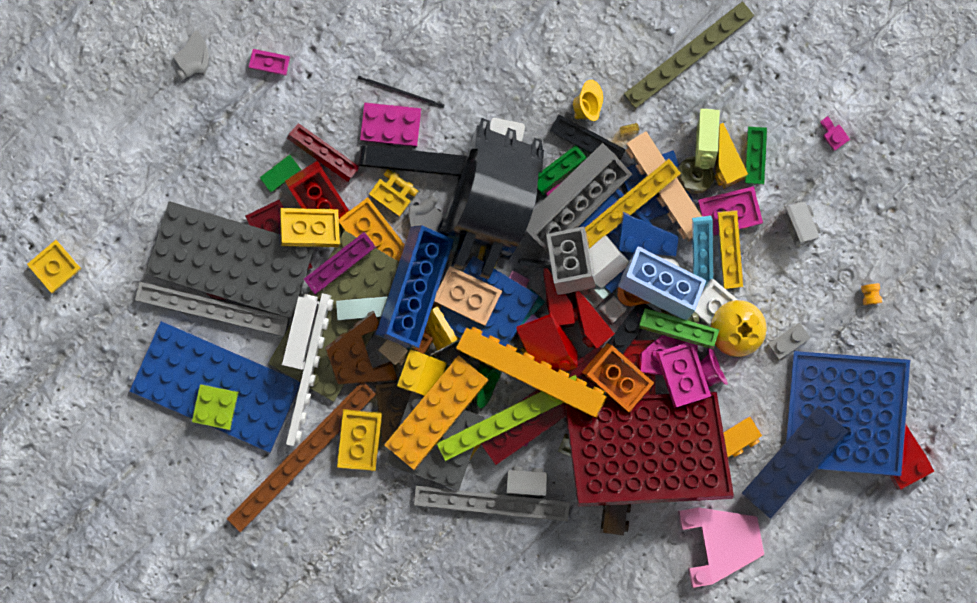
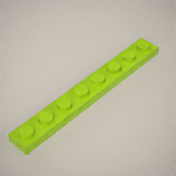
(497, 424)

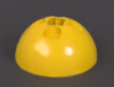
(730, 321)

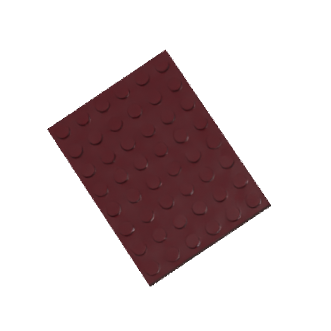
(649, 452)

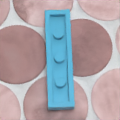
(702, 247)

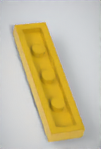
(730, 249)

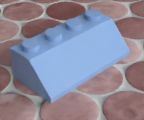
(662, 283)

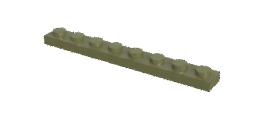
(689, 55)

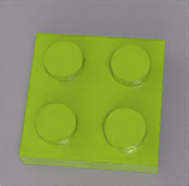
(215, 407)

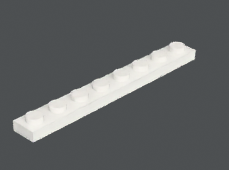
(308, 378)

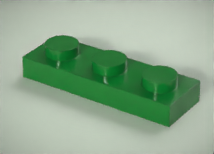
(756, 155)
(560, 169)

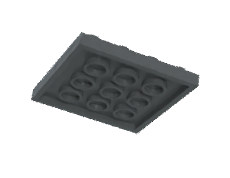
(434, 466)

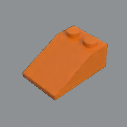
(617, 377)

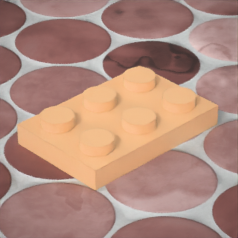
(467, 296)

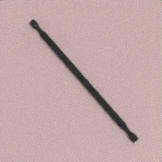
(401, 91)

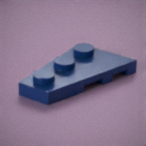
(653, 239)

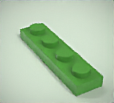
(679, 328)

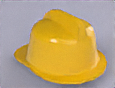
(588, 102)

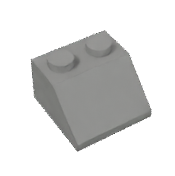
(801, 223)
(526, 482)

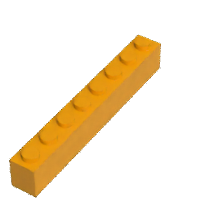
(531, 372)

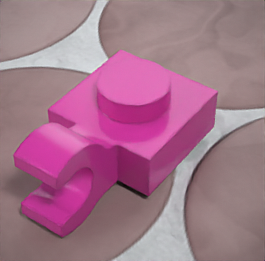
(835, 135)

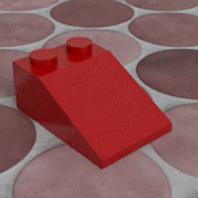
(315, 190)
(558, 305)
(591, 324)
(548, 343)
(915, 463)

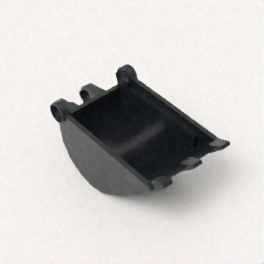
(493, 196)

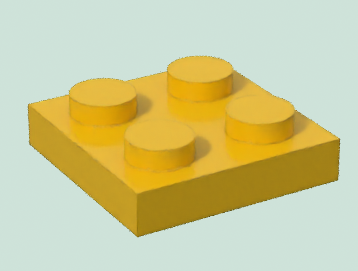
(54, 266)

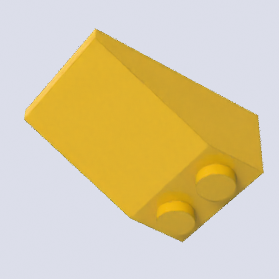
(729, 166)

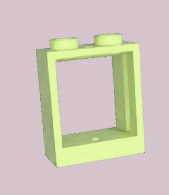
(707, 138)

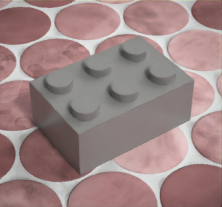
(570, 260)

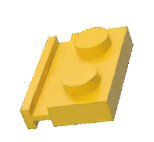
(439, 329)

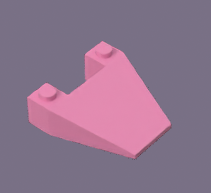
(728, 540)

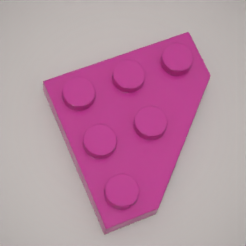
(648, 359)

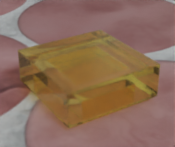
(628, 129)

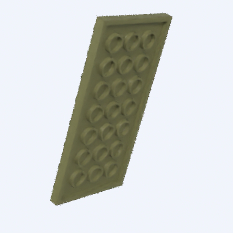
(366, 279)

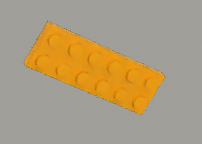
(436, 412)

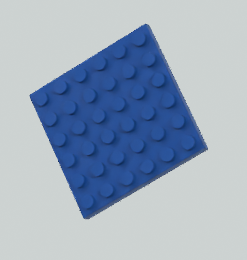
(862, 396)

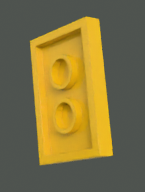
(309, 227)
(359, 440)

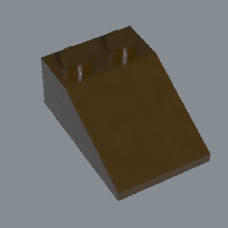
(614, 519)

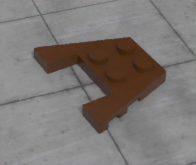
(350, 358)

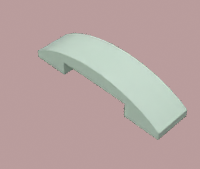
(360, 308)

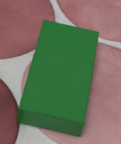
(280, 173)

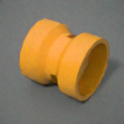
(871, 294)

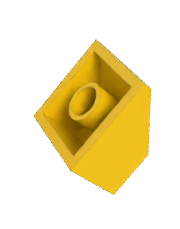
(420, 372)

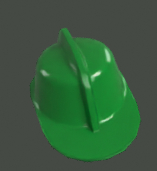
(493, 376)

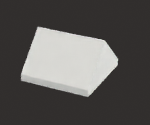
(606, 261)

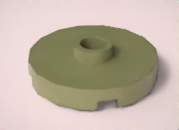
(703, 179)

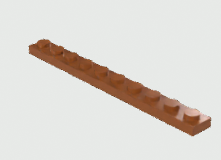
(298, 458)

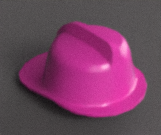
(712, 370)

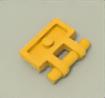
(389, 196)

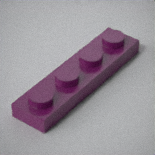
(339, 263)

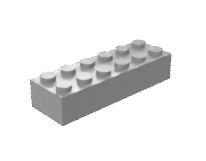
(578, 195)

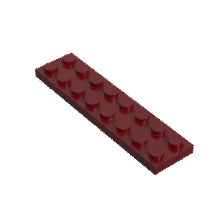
(513, 439)

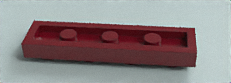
(323, 152)

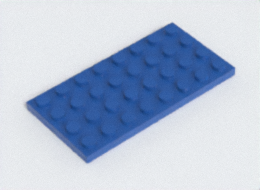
(182, 362)

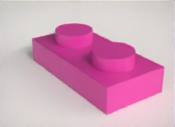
(269, 62)

